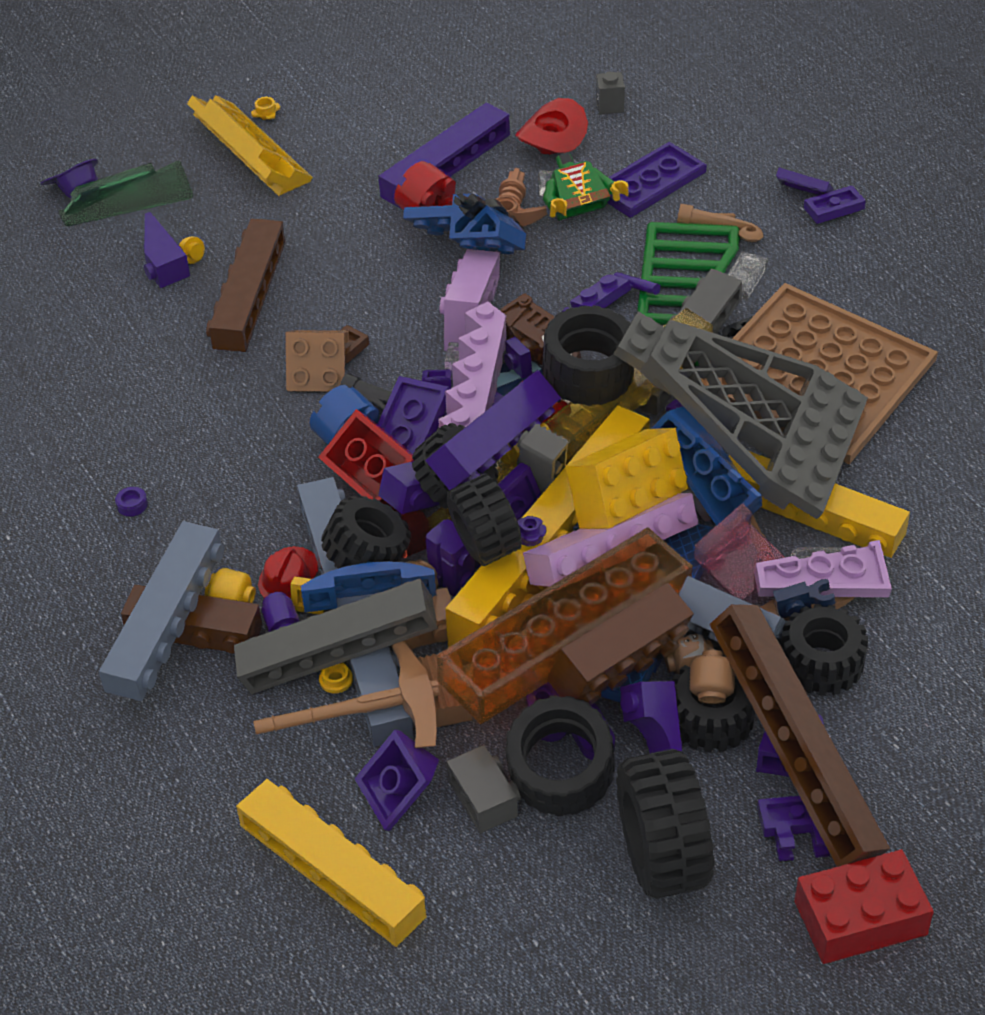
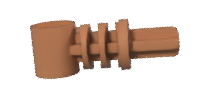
(511, 195)

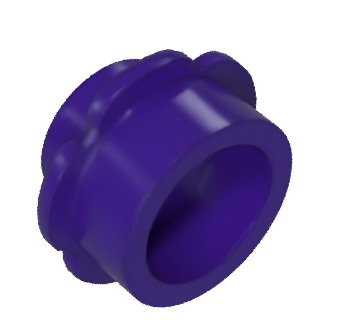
(531, 530)

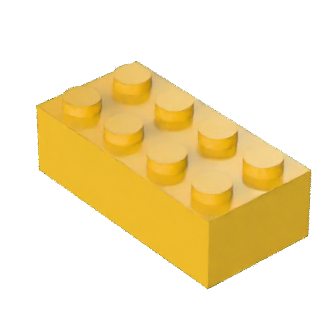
(626, 478)

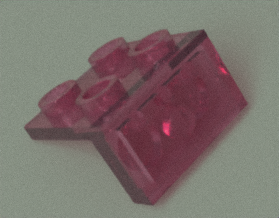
(732, 552)

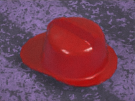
(282, 568)

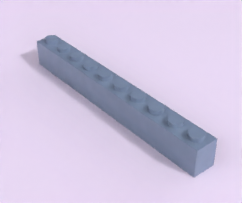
(373, 670)

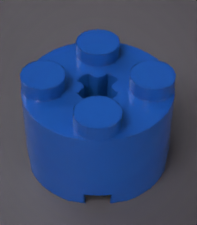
(336, 410)

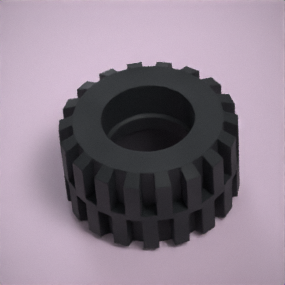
(426, 476)
(484, 519)
(365, 533)
(830, 630)
(712, 726)

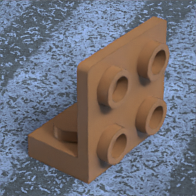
(315, 359)

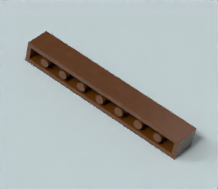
(798, 735)

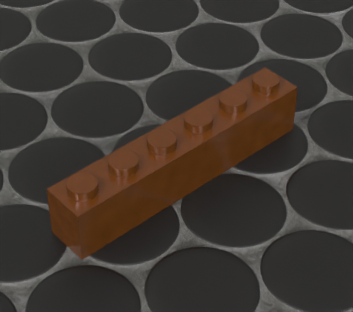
(246, 285)

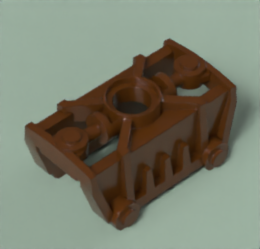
(528, 325)

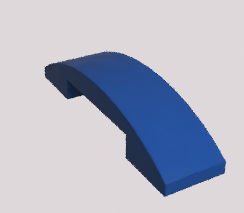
(360, 580)

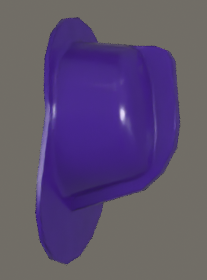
(75, 176)

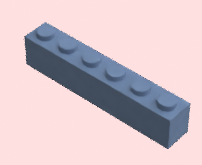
(161, 611)

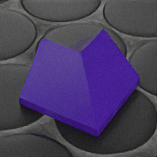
(396, 777)

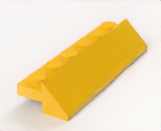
(250, 144)

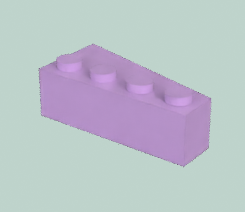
(470, 287)

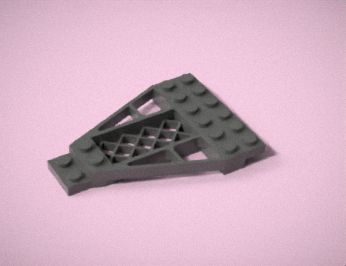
(816, 421)

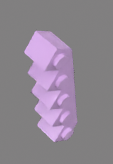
(478, 365)

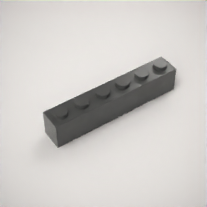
(712, 300)
(335, 636)

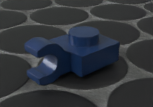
(800, 595)

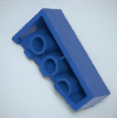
(709, 468)

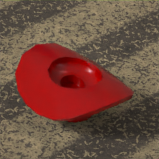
(555, 127)

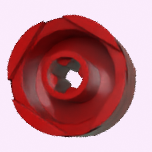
(425, 187)

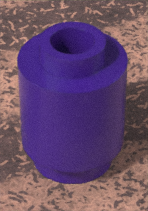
(278, 611)

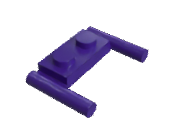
(610, 289)

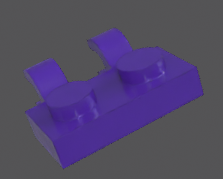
(786, 817)

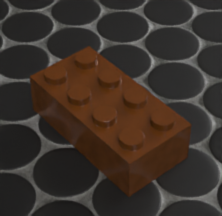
(621, 646)

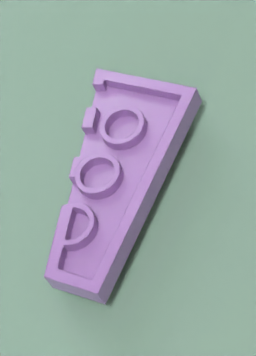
(849, 572)

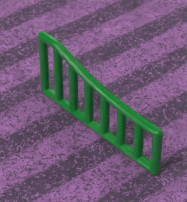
(650, 261)

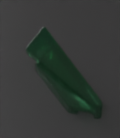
(127, 193)

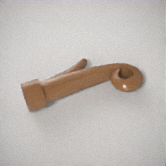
(748, 231)

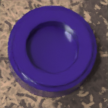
(131, 501)

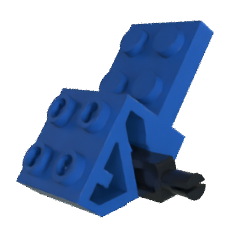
(472, 223)

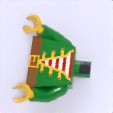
(579, 188)

